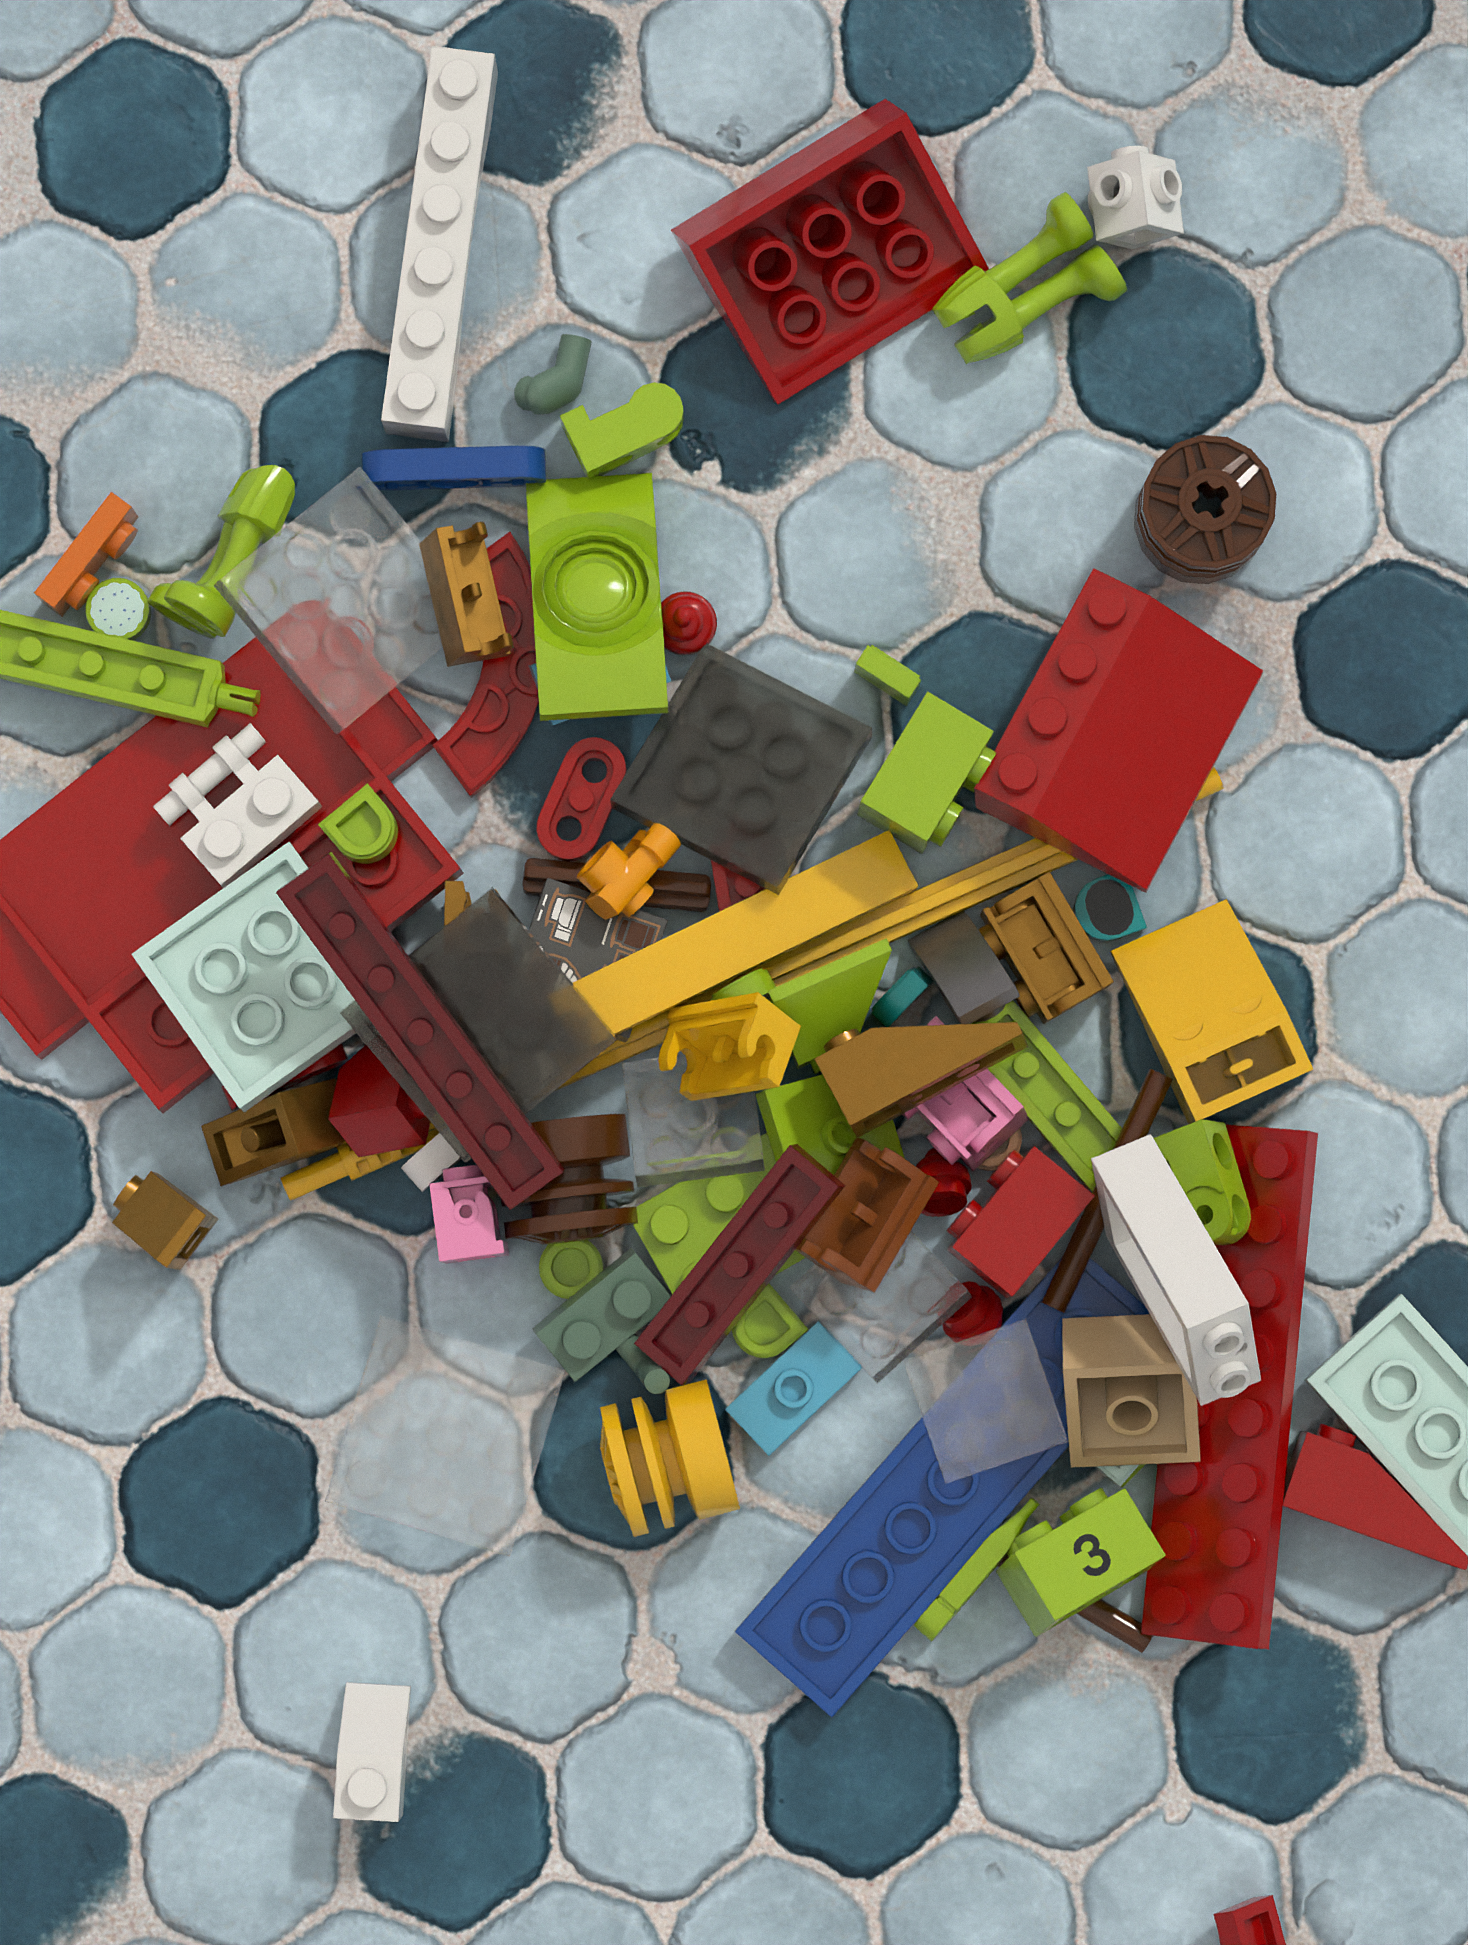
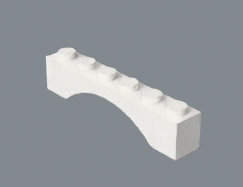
(439, 243)

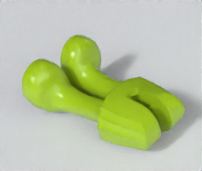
(1086, 274)
(250, 517)

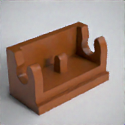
(869, 1216)

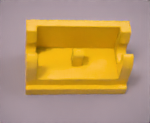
(729, 1045)

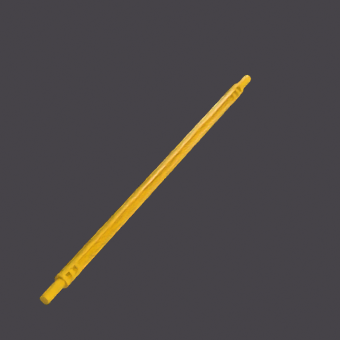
(890, 921)

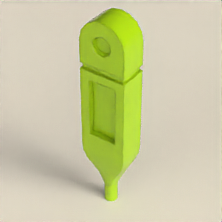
(973, 1574)

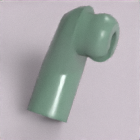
(558, 384)

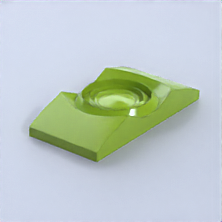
(596, 597)

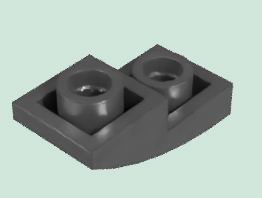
(964, 969)

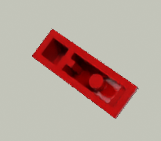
(1356, 1493)

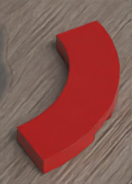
(506, 692)

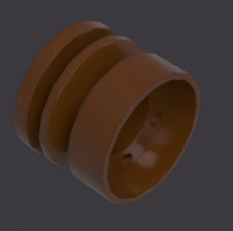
(1197, 545)
(576, 1201)

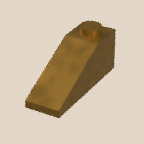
(901, 1067)

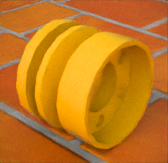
(668, 1458)

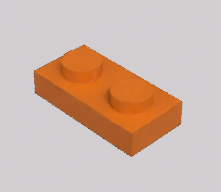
(104, 535)

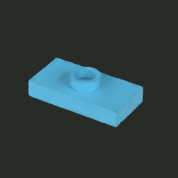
(793, 1388)

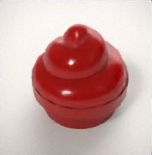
(687, 623)
(953, 1185)
(977, 1315)

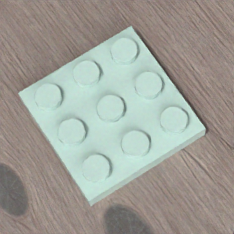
(250, 983)

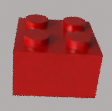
(1018, 1221)

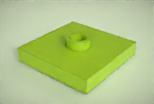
(812, 1118)

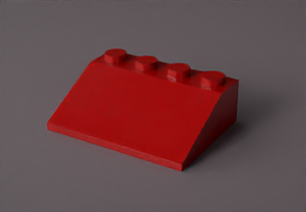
(830, 249)
(1117, 732)

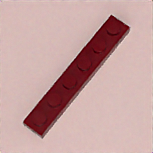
(420, 1030)

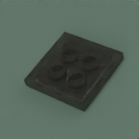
(742, 768)
(508, 1003)

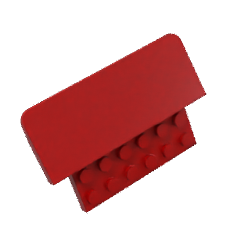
(108, 874)

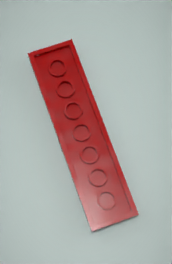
(1225, 1513)

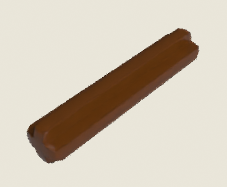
(671, 888)

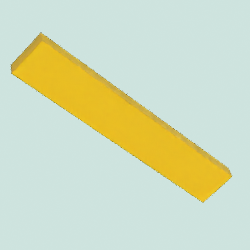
(748, 934)

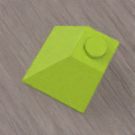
(831, 999)

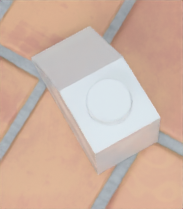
(372, 1752)

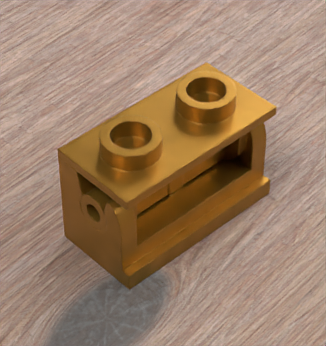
(1044, 949)

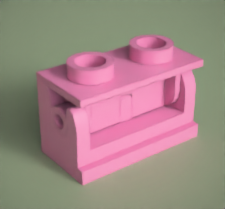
(971, 1117)
(465, 1217)

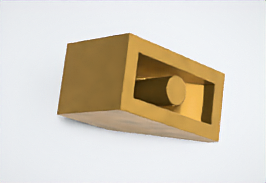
(273, 1132)
(162, 1219)

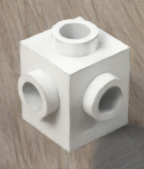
(1135, 198)

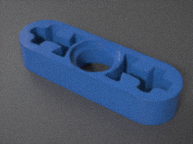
(455, 467)

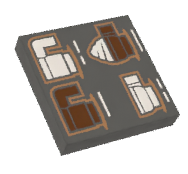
(584, 941)

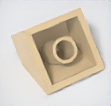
(1125, 1394)

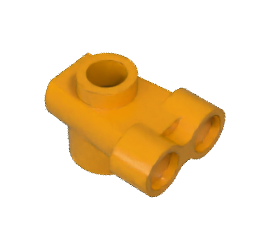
(621, 876)

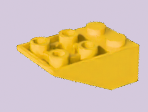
(1210, 1011)

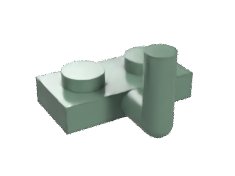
(605, 1319)

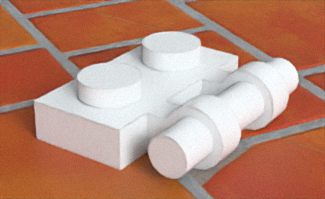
(250, 819)

